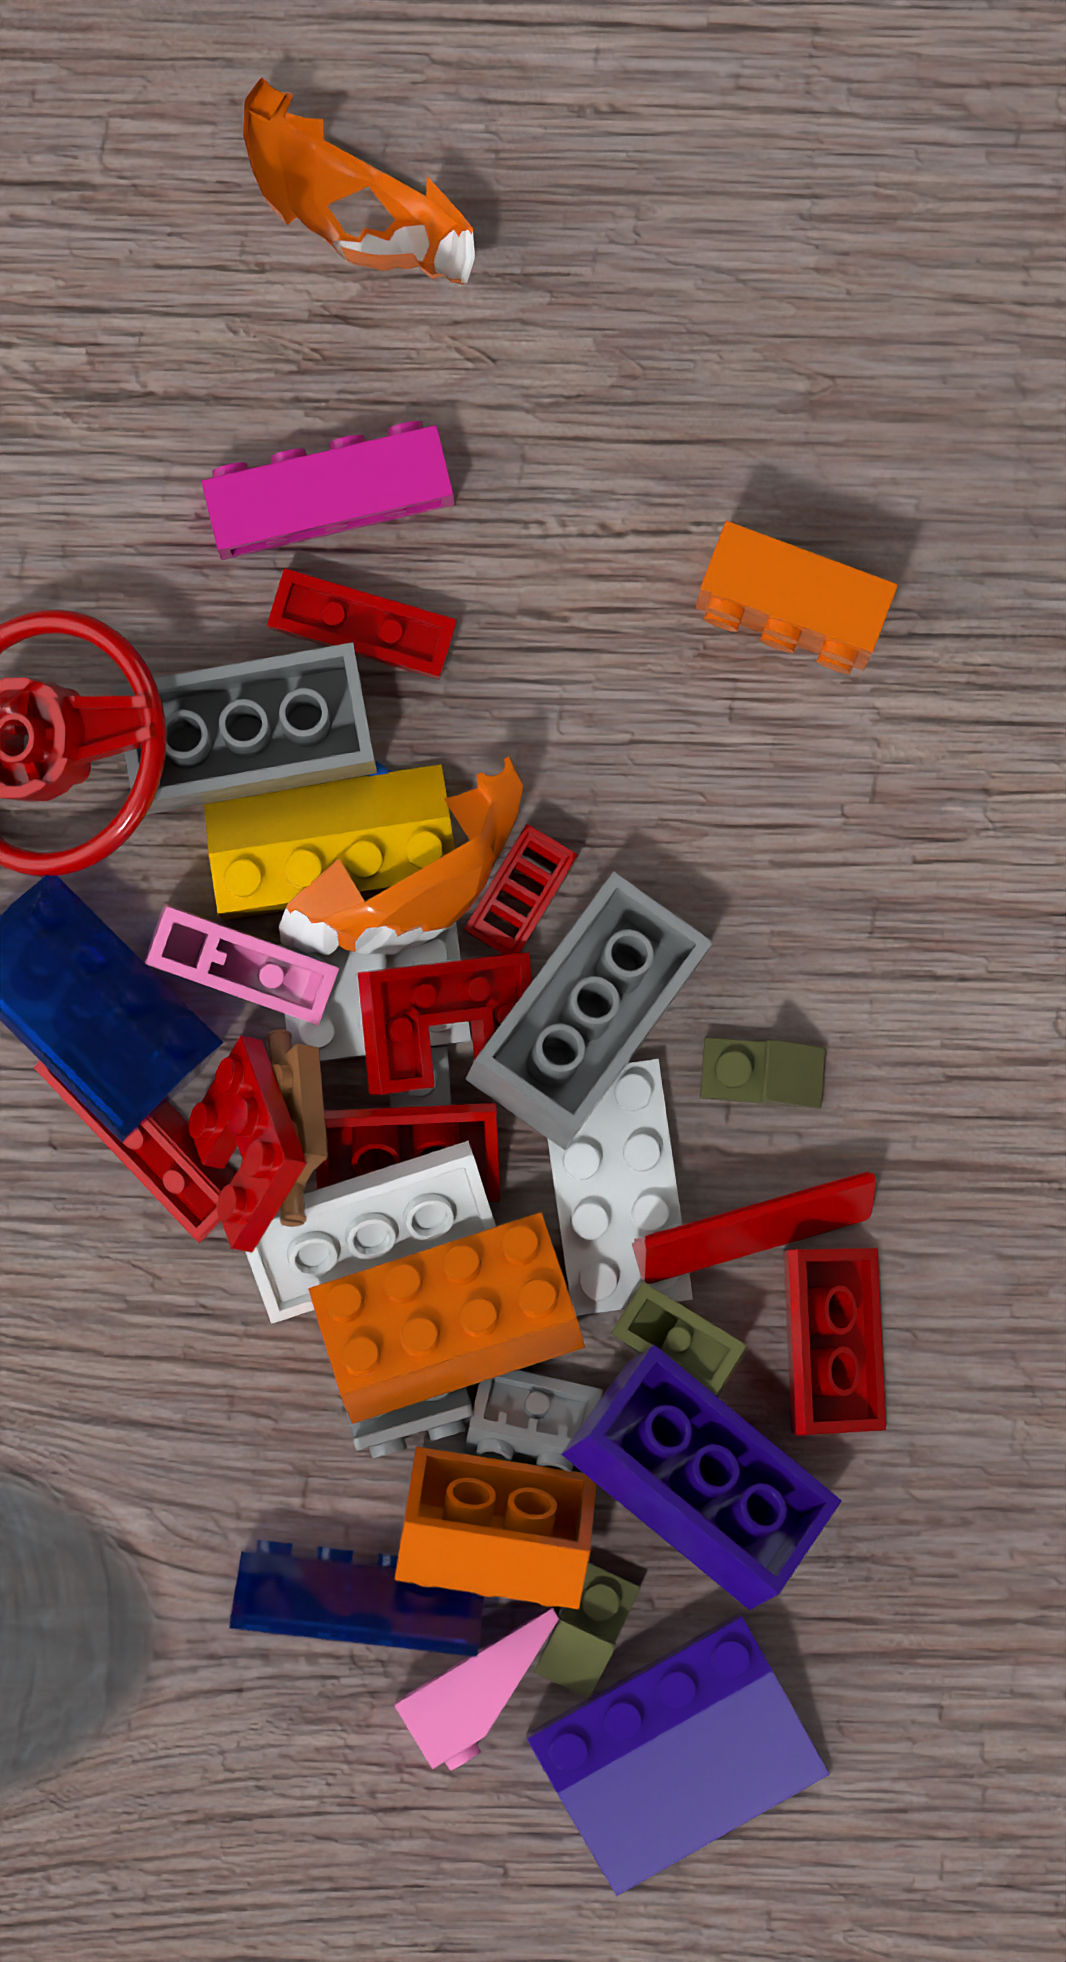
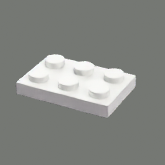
(341, 1025)

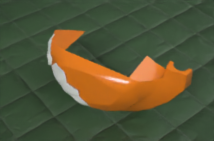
(306, 174)
(424, 903)

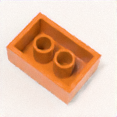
(794, 598)
(497, 1528)

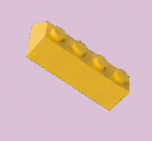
(282, 840)

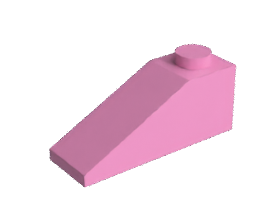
(240, 964)
(466, 1699)

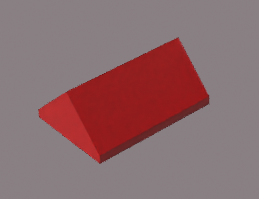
(382, 1137)
(834, 1340)

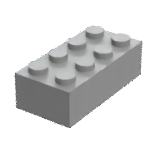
(260, 728)
(588, 1010)

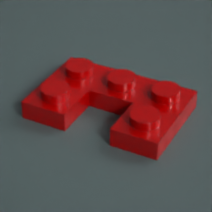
(406, 1000)
(248, 1112)

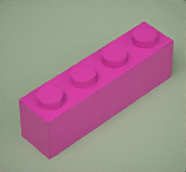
(328, 490)

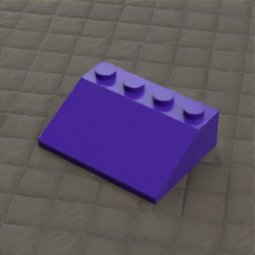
(677, 1754)

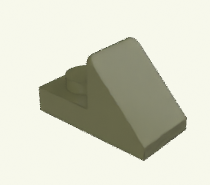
(762, 1072)
(682, 1335)
(587, 1635)

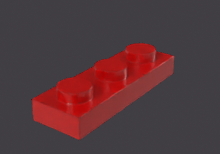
(375, 625)

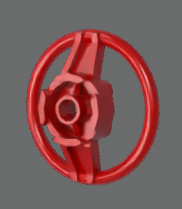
(71, 733)

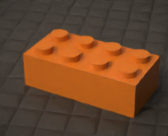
(446, 1318)

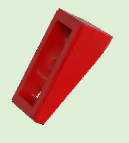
(549, 849)

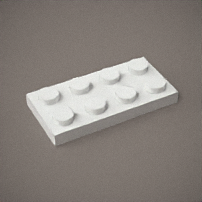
(614, 1188)
(369, 1224)

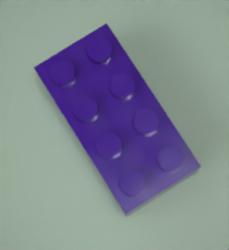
(702, 1478)

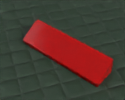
(163, 1161)
(755, 1228)

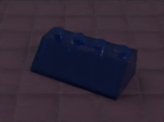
(95, 1009)
(350, 1601)

